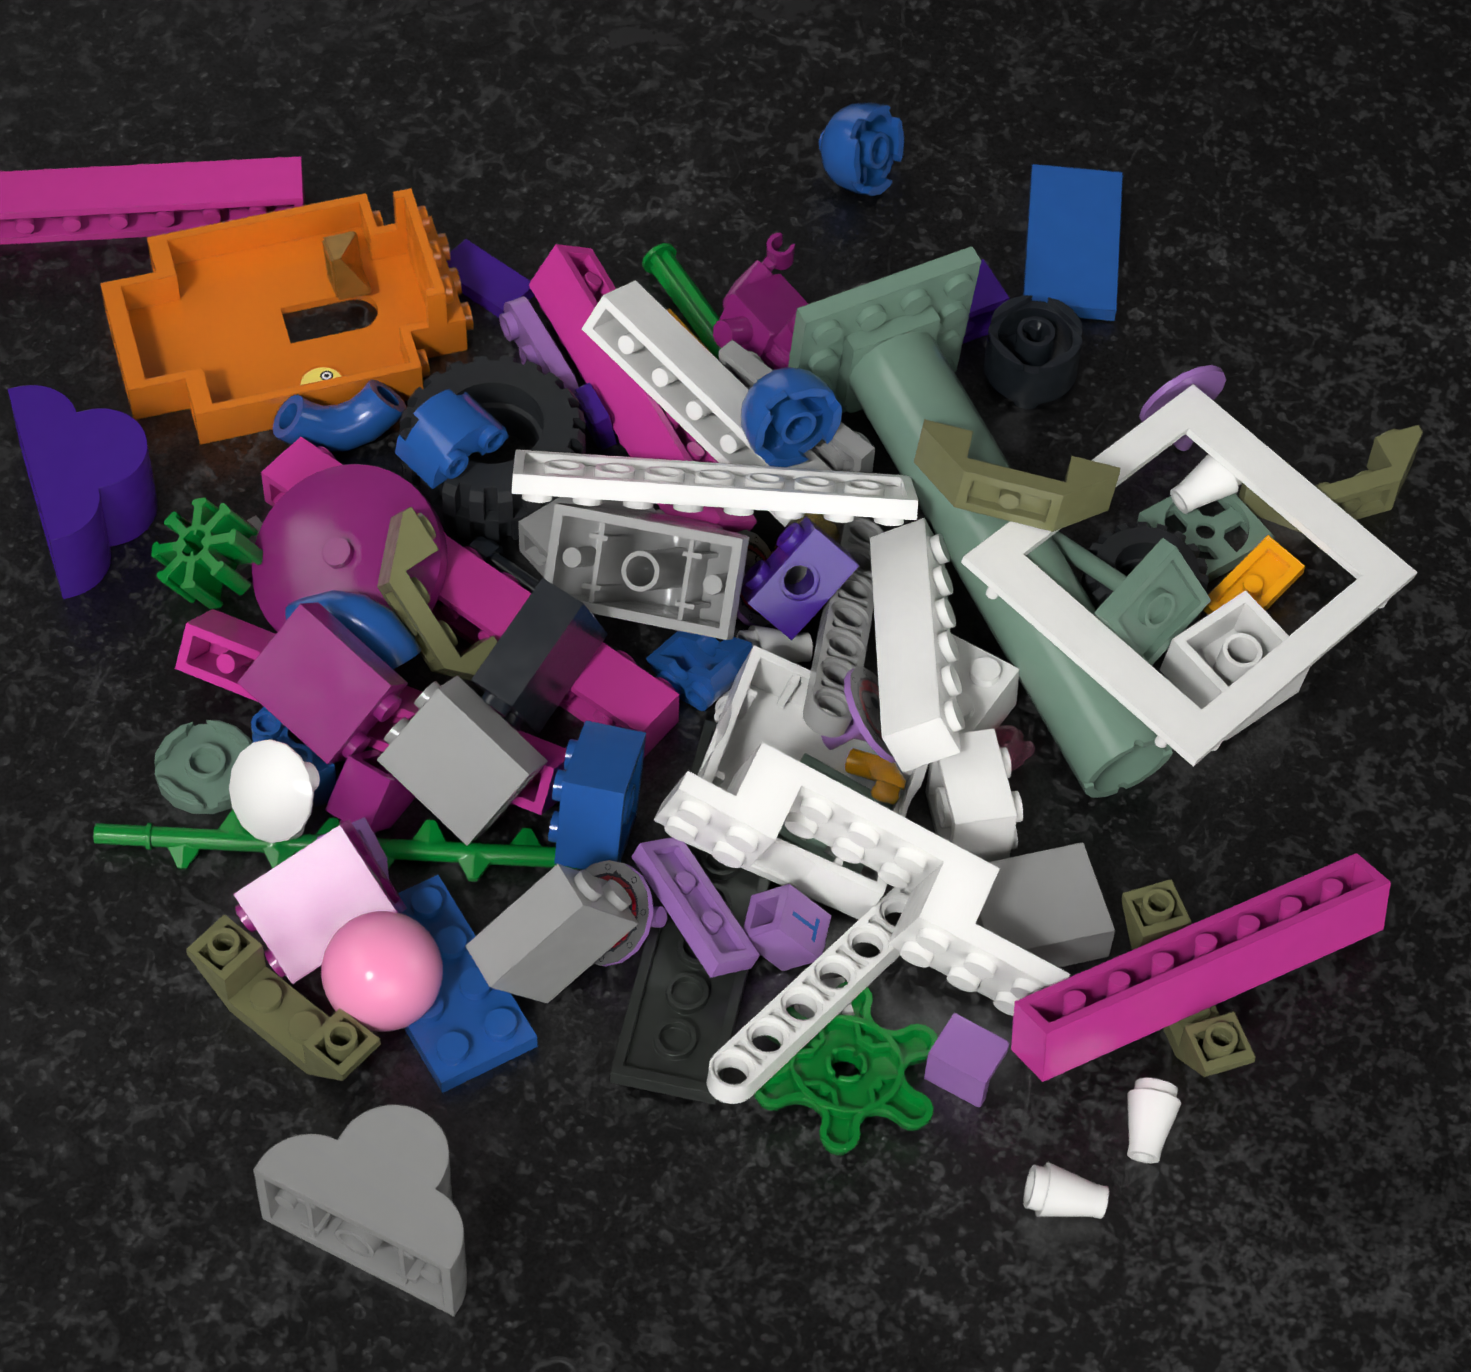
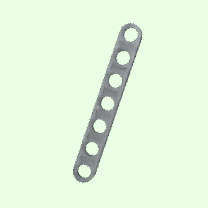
(840, 636)

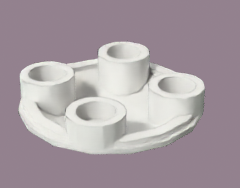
(272, 791)

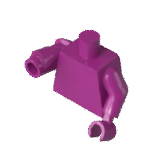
(762, 308)

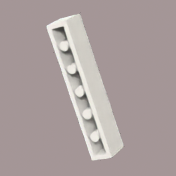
(678, 374)
(915, 645)

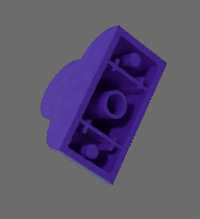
(86, 479)

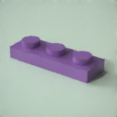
(695, 906)

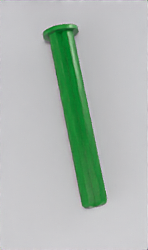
(684, 293)

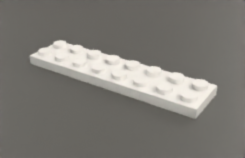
(700, 484)

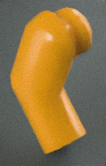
(885, 774)

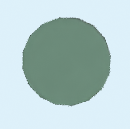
(197, 765)

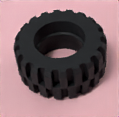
(529, 408)

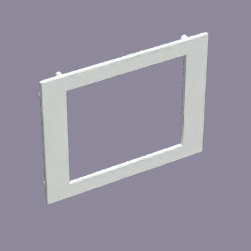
(1123, 672)

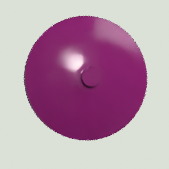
(334, 536)

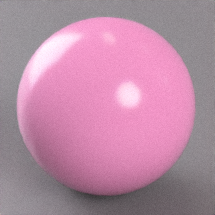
(382, 970)

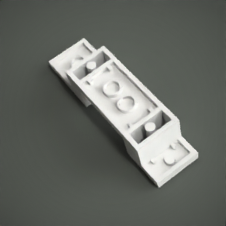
(944, 878)

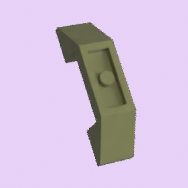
(1011, 492)
(1366, 492)
(407, 544)
(276, 1011)
(1202, 1040)

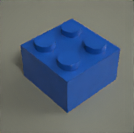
(597, 795)

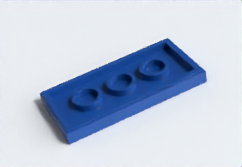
(1074, 239)

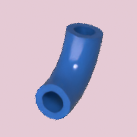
(340, 425)
(370, 622)

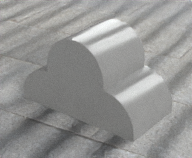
(648, 567)
(374, 1200)

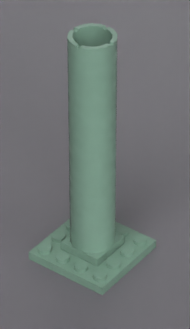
(896, 357)

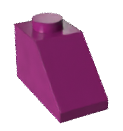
(368, 792)

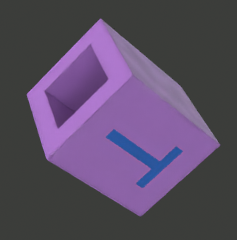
(786, 927)

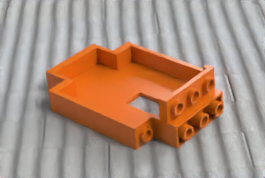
(213, 329)

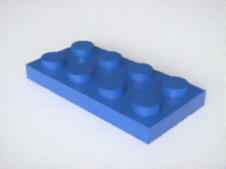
(469, 1022)

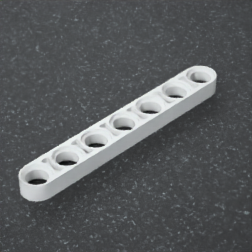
(810, 991)

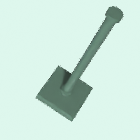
(1150, 602)

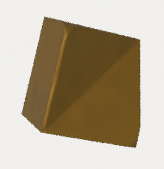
(345, 265)

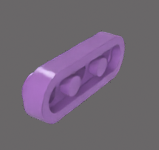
(535, 344)

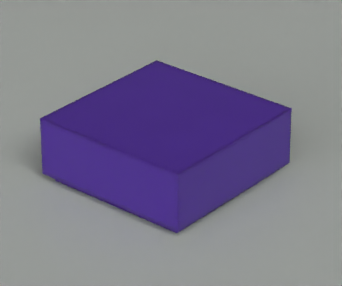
(596, 417)

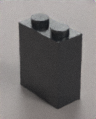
(539, 657)

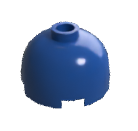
(861, 147)
(789, 415)

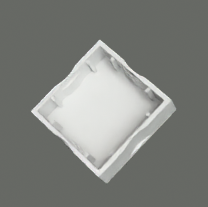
(768, 708)

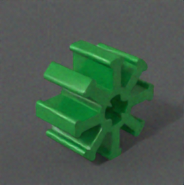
(207, 553)

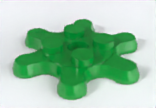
(847, 1101)

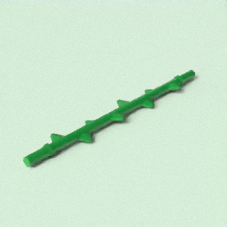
(426, 845)

